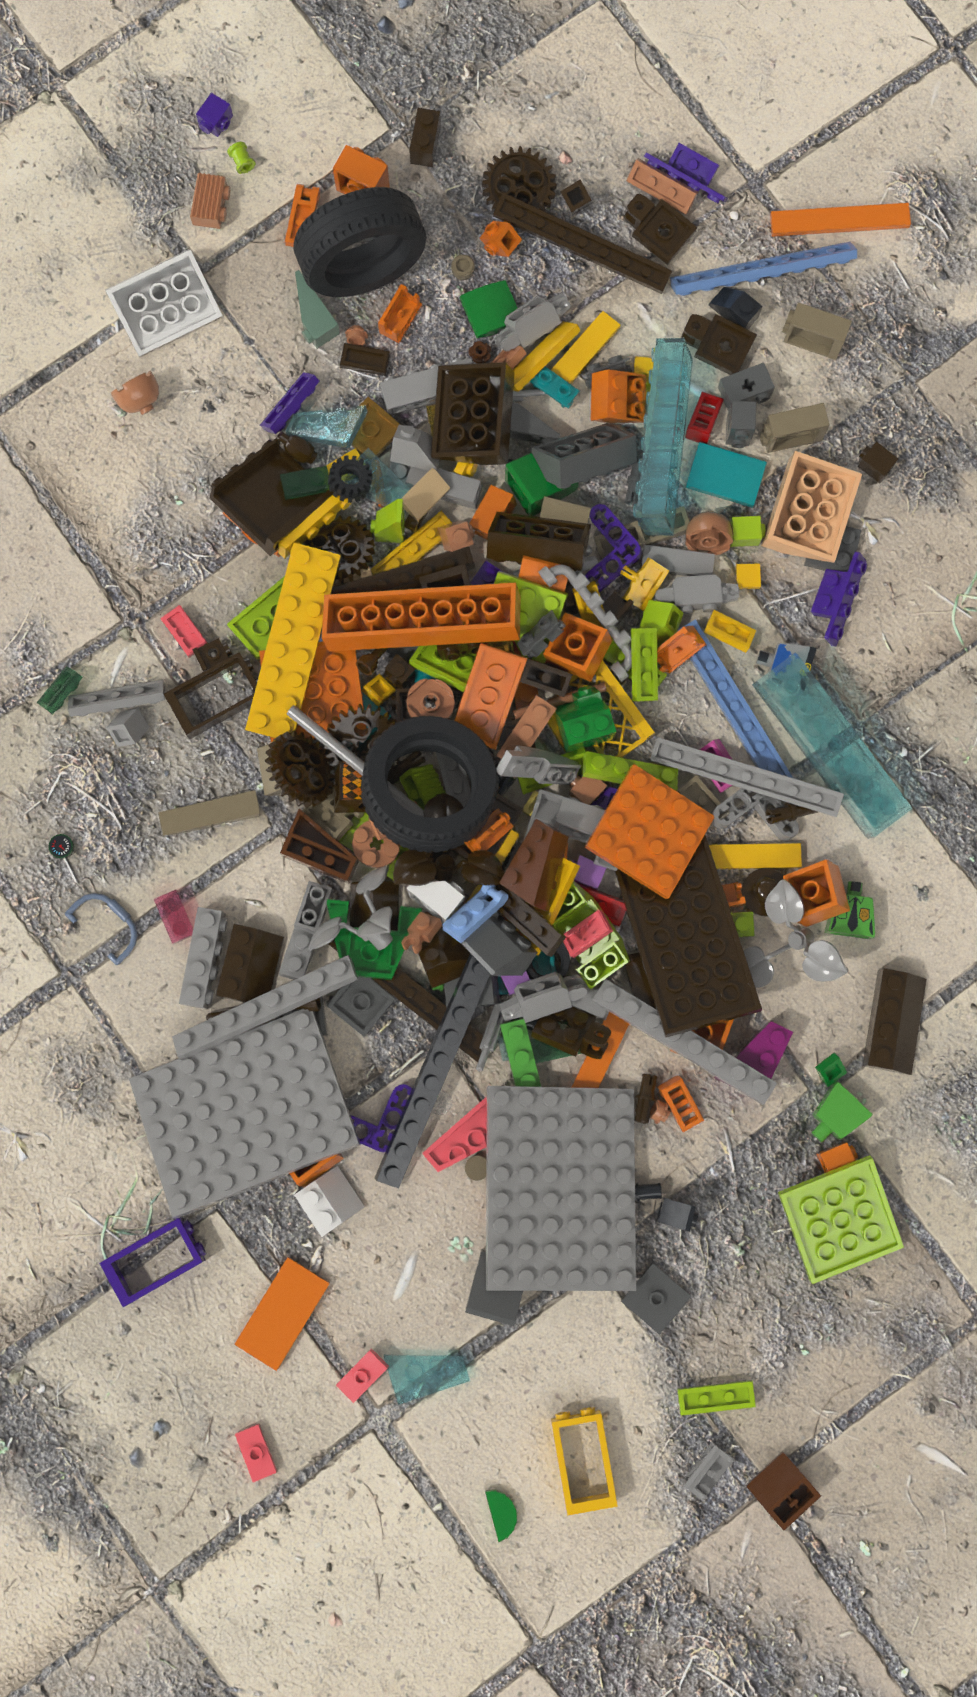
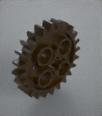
(530, 168)
(352, 542)
(346, 730)
(300, 769)

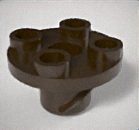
(757, 887)

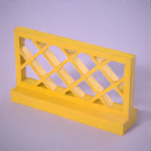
(625, 705)

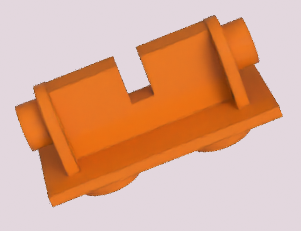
(494, 829)

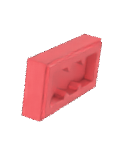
(183, 630)
(587, 933)
(362, 1375)
(256, 1452)

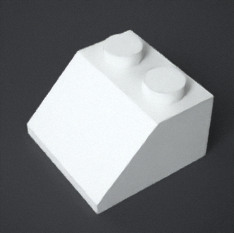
(329, 1201)

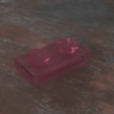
(174, 916)

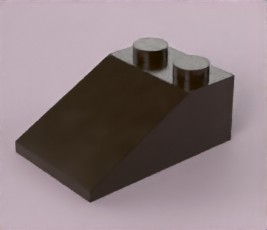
(443, 958)

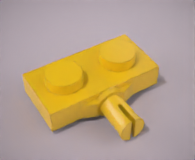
(644, 582)

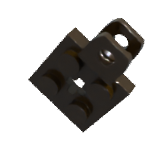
(648, 220)
(707, 335)
(578, 1037)

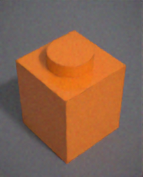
(837, 1156)

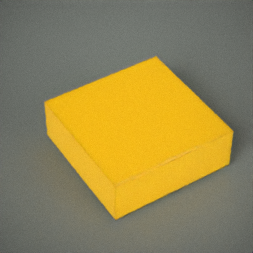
(748, 576)
(378, 690)

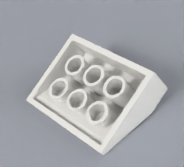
(163, 302)

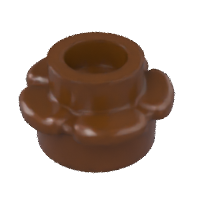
(484, 356)

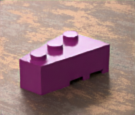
(765, 1049)

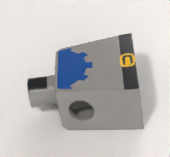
(783, 651)

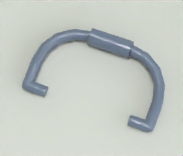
(119, 911)

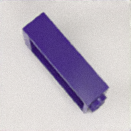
(119, 1283)

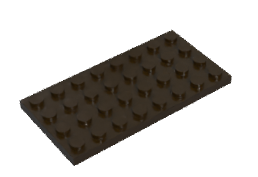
(690, 948)

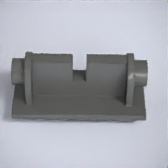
(615, 363)
(533, 642)

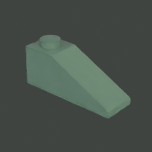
(316, 319)

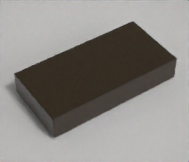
(364, 359)

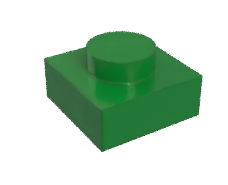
(586, 696)
(831, 1069)

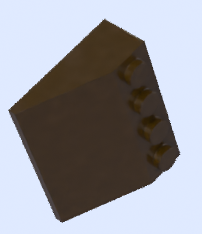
(473, 413)

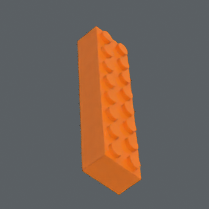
(421, 617)

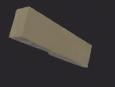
(604, 547)
(209, 813)

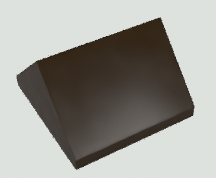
(384, 896)

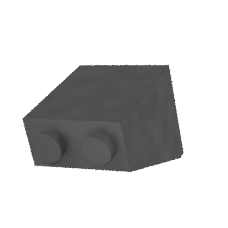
(492, 1305)

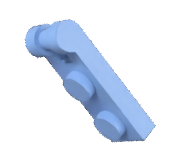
(475, 912)

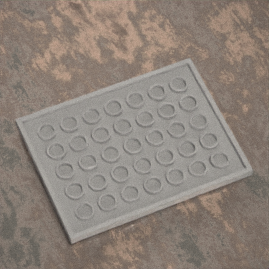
(243, 1112)
(560, 1189)

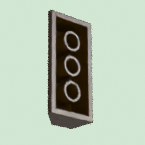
(537, 537)
(894, 1021)

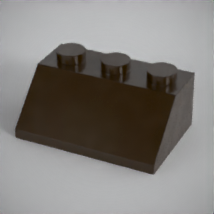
(249, 963)

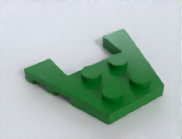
(365, 957)

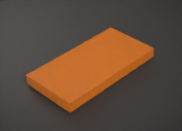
(490, 692)
(282, 1313)

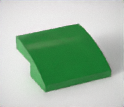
(488, 308)

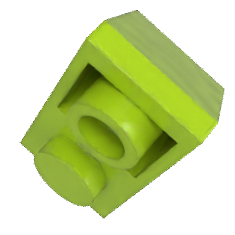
(664, 617)

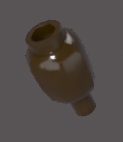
(298, 448)

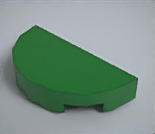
(502, 1512)

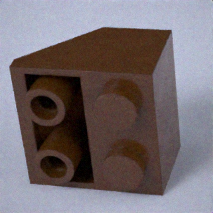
(783, 1491)

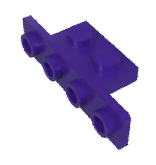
(692, 168)
(836, 596)

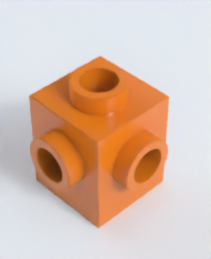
(500, 238)

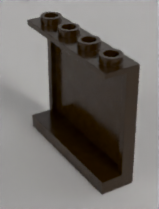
(255, 497)

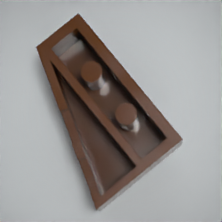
(317, 849)
(536, 864)

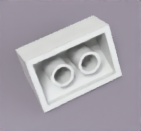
(438, 898)

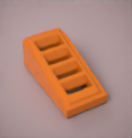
(671, 1084)

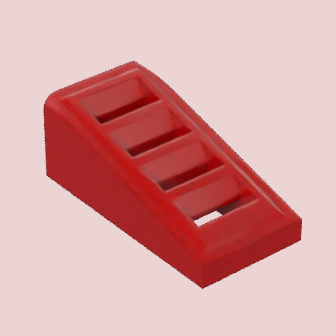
(700, 432)

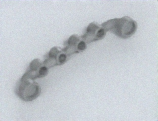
(594, 602)

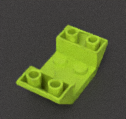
(602, 957)

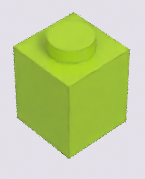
(747, 531)

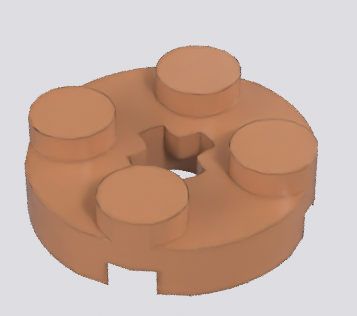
(430, 689)
(370, 856)

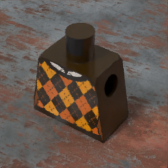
(347, 790)

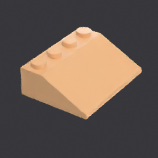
(811, 508)

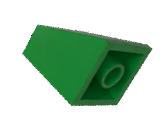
(530, 485)
(584, 725)

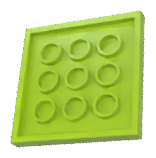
(841, 1219)

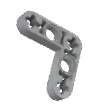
(759, 803)

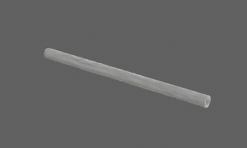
(347, 755)

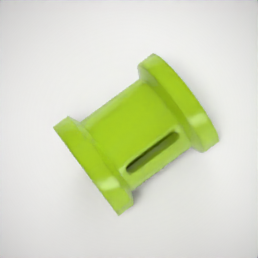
(239, 153)

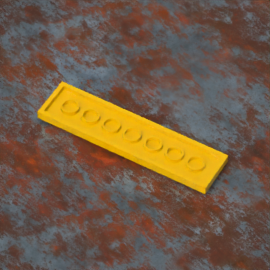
(292, 640)

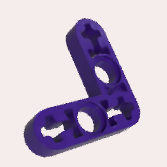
(618, 544)
(375, 1131)

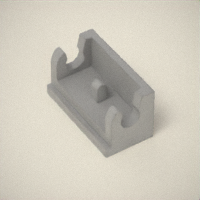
(707, 1470)

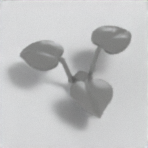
(375, 929)
(822, 959)

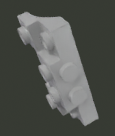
(569, 817)

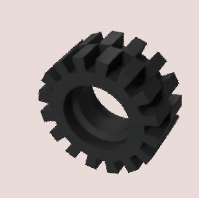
(354, 467)

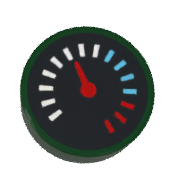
(61, 846)

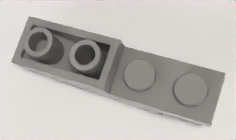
(538, 764)
(306, 924)

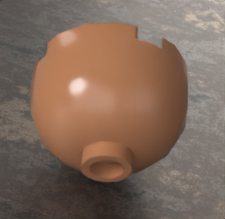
(137, 394)
(709, 533)

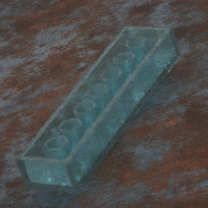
(663, 437)
(832, 746)

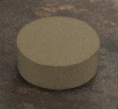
(462, 267)
(476, 1168)

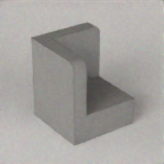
(128, 727)

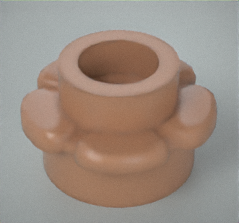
(356, 335)
(659, 1112)

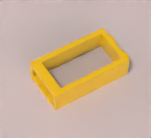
(593, 1502)

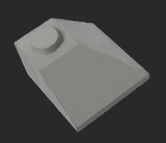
(413, 448)

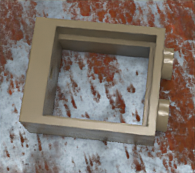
(816, 330)
(794, 428)

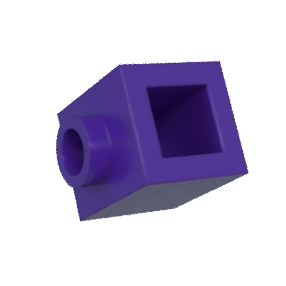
(214, 115)

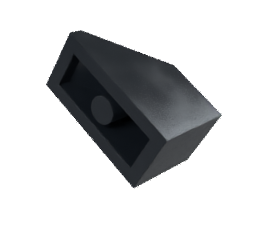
(736, 307)

